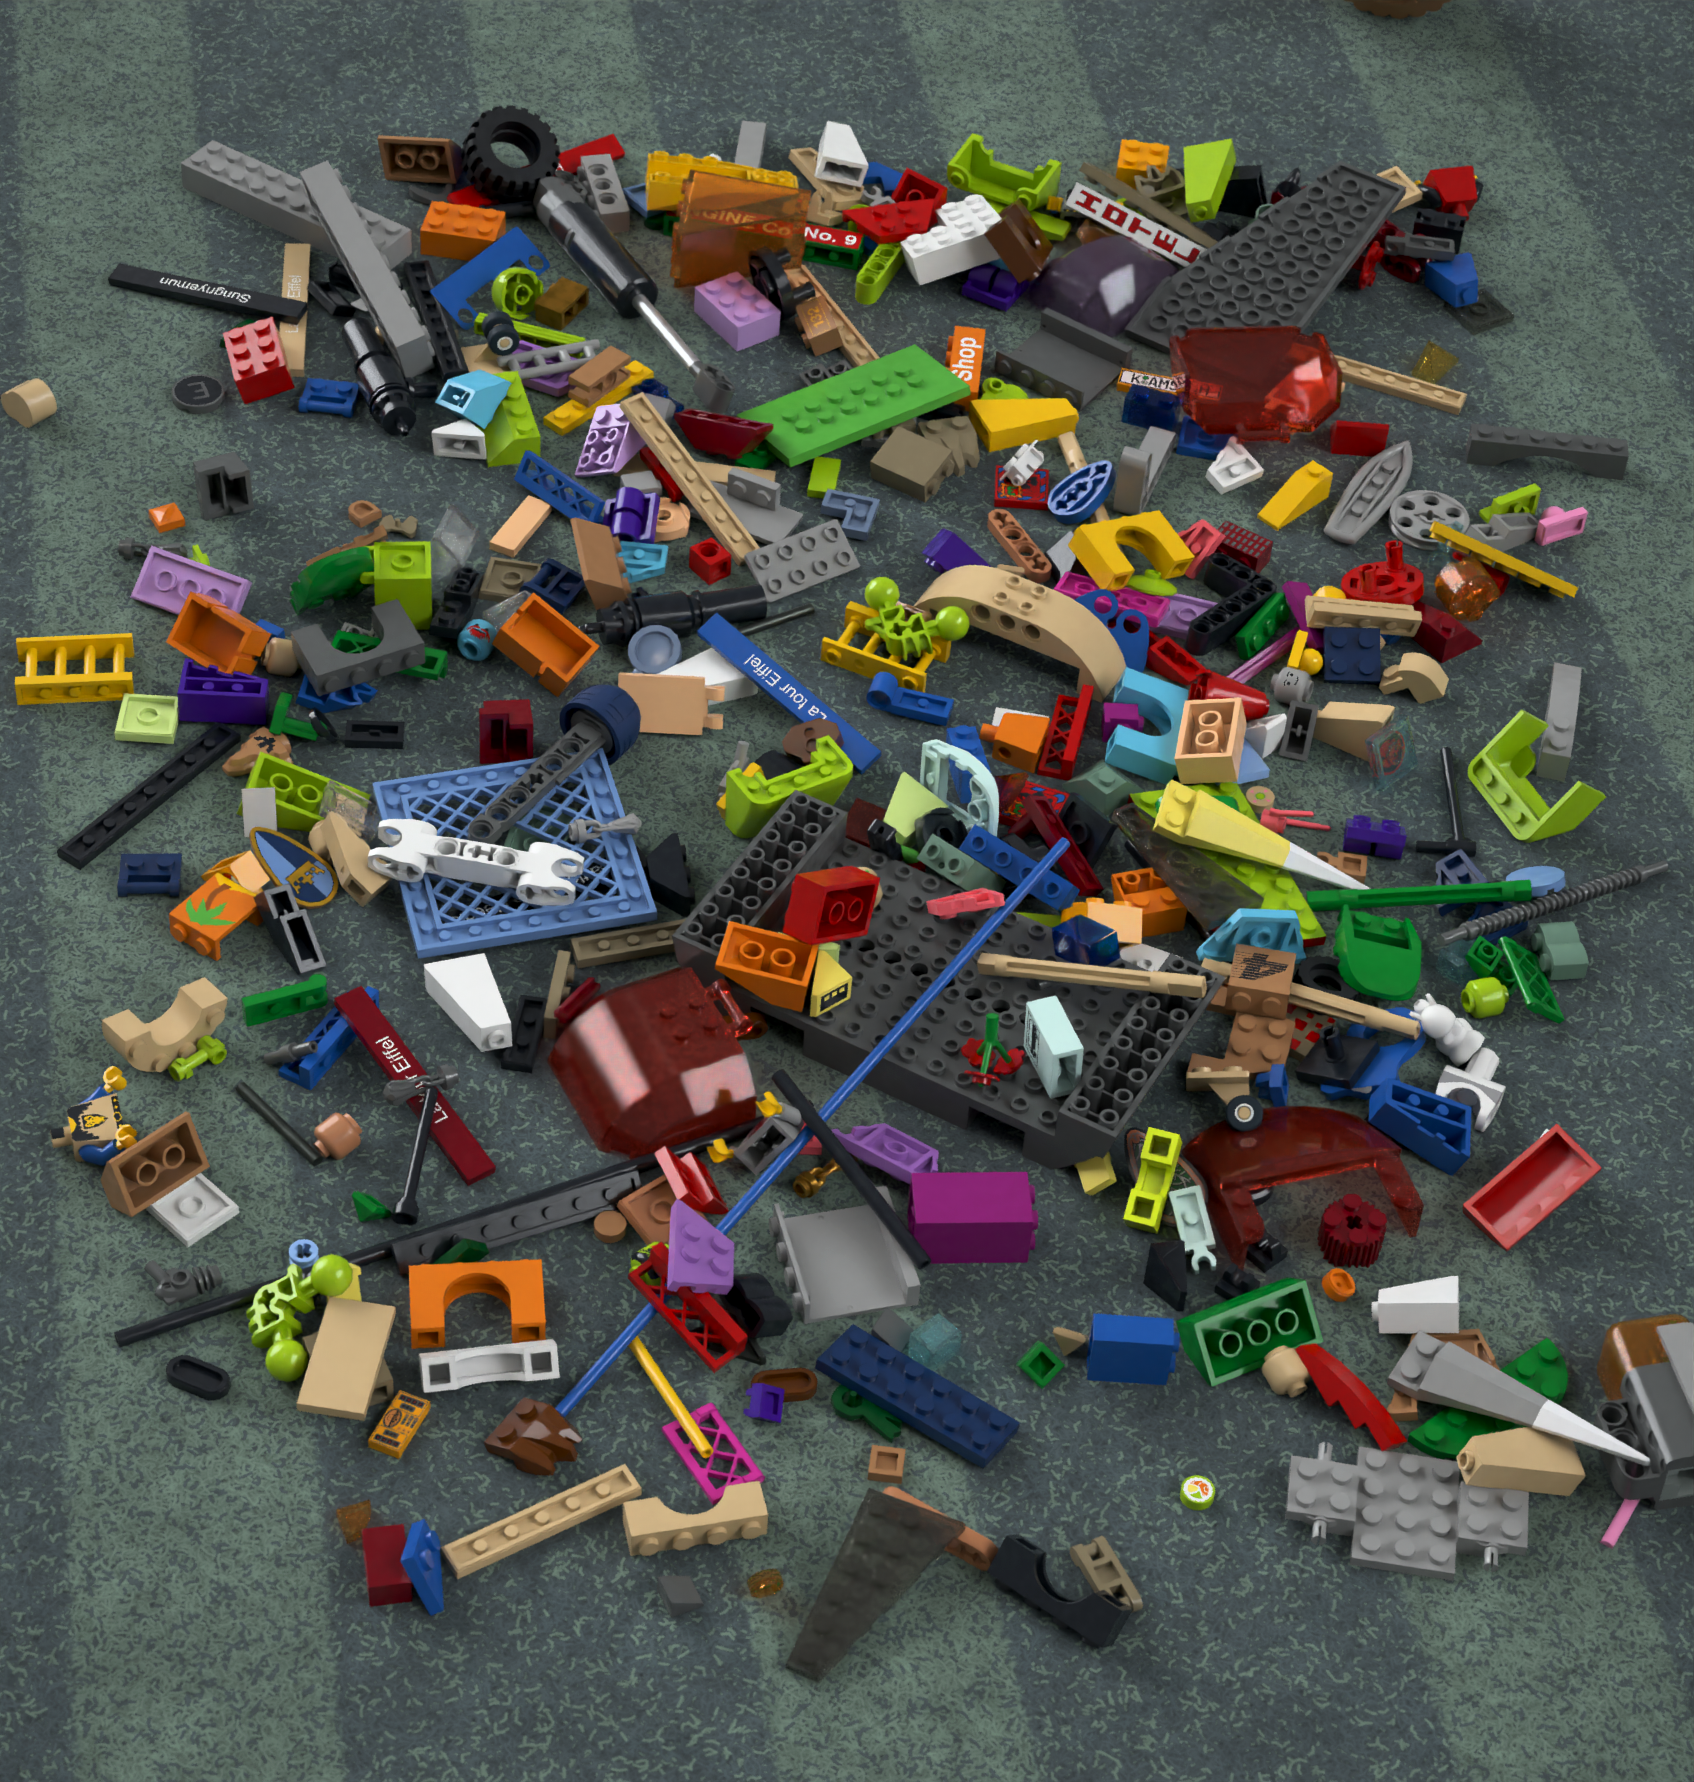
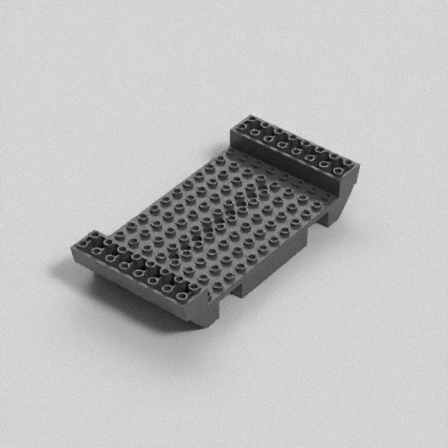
(1123, 1031)

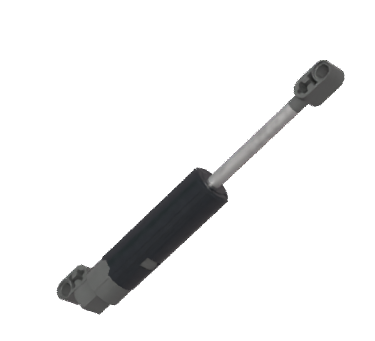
(619, 276)

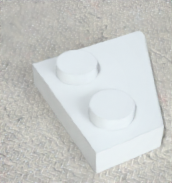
(1233, 468)

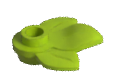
(996, 389)

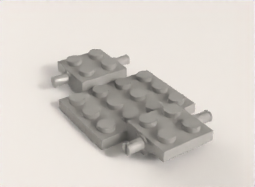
(1405, 1511)

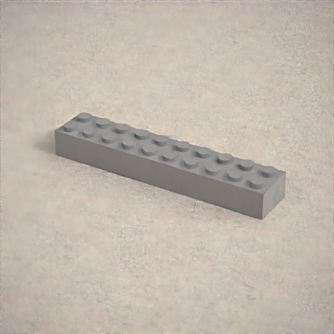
(277, 200)
(369, 269)

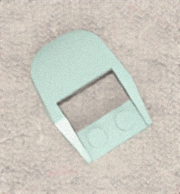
(984, 804)

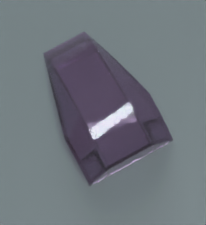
(1100, 282)

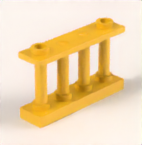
(868, 664)
(74, 687)

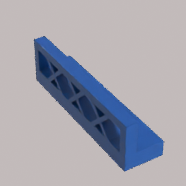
(555, 493)
(330, 1047)

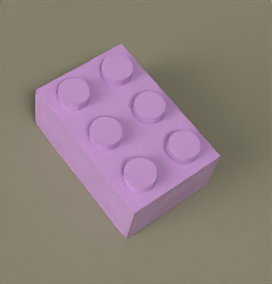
(737, 311)

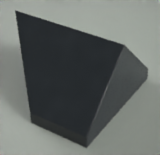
(1167, 1272)

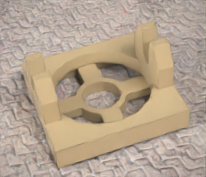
(822, 212)

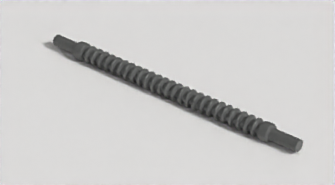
(1551, 903)

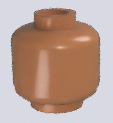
(337, 1136)

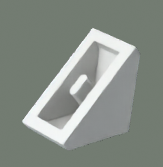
(459, 440)
(1266, 734)

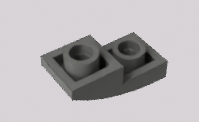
(819, 372)

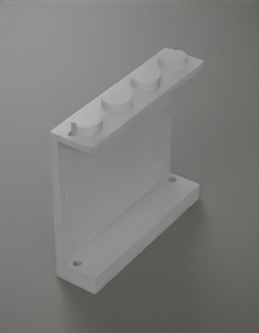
(843, 1263)

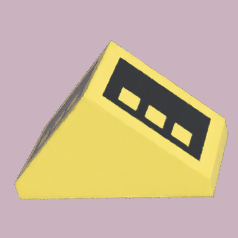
(830, 985)

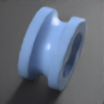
(300, 1247)

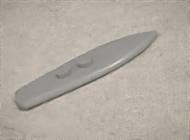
(1370, 493)

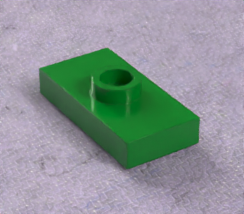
(757, 459)

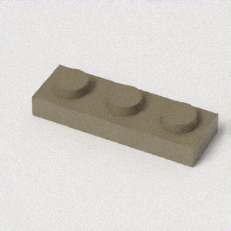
(559, 992)

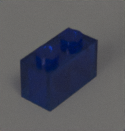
(1151, 407)

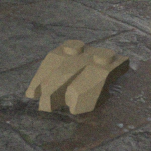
(1165, 189)
(956, 435)

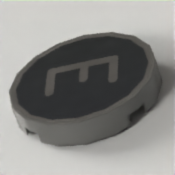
(198, 393)

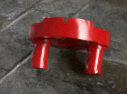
(1385, 581)

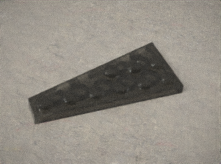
(1194, 878)

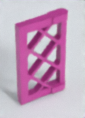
(700, 1474)

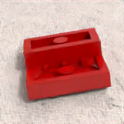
(691, 1182)

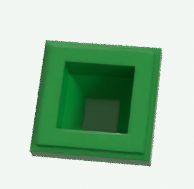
(369, 1207)

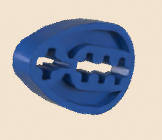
(1085, 486)

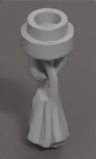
(628, 824)

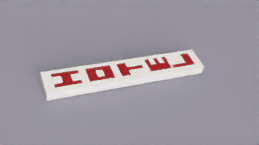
(1133, 225)

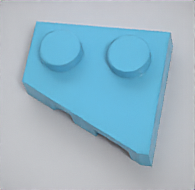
(643, 560)

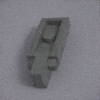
(1420, 246)

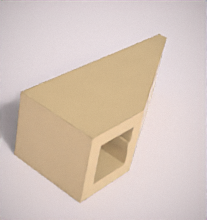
(351, 861)

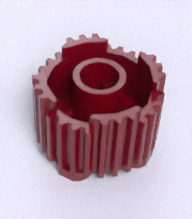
(1351, 1232)

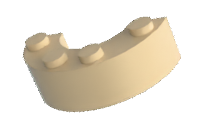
(174, 1034)

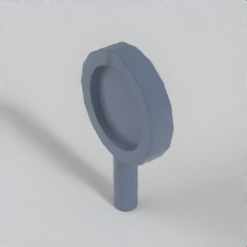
(654, 650)

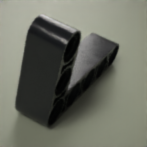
(1245, 595)

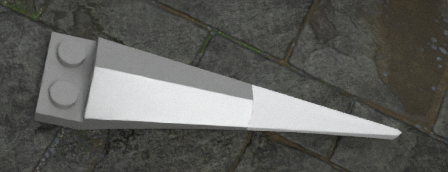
(1460, 1380)

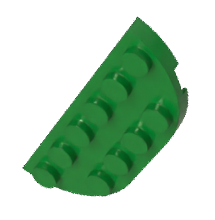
(1451, 1429)

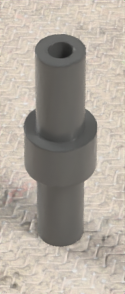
(290, 1052)

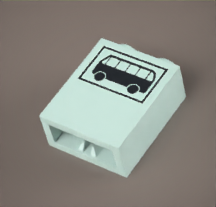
(1053, 1046)

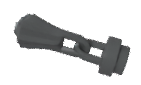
(127, 548)
(400, 1090)

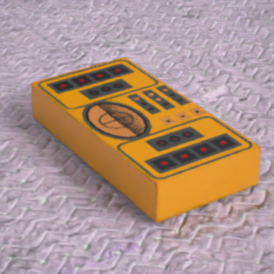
(399, 1424)

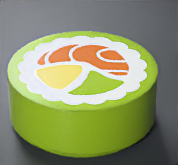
(1197, 1492)

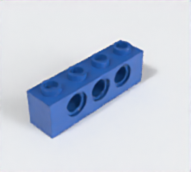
(1016, 867)

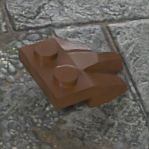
(534, 1438)

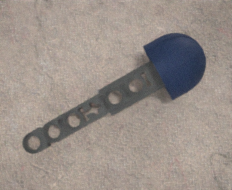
(592, 720)

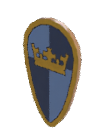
(290, 862)

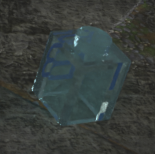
(934, 1342)

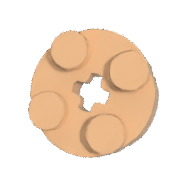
(675, 521)

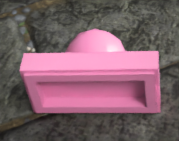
(1558, 525)

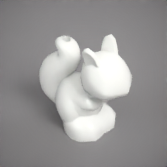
(1452, 1034)

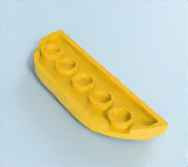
(1502, 561)

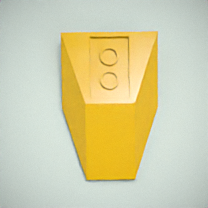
(667, 173)

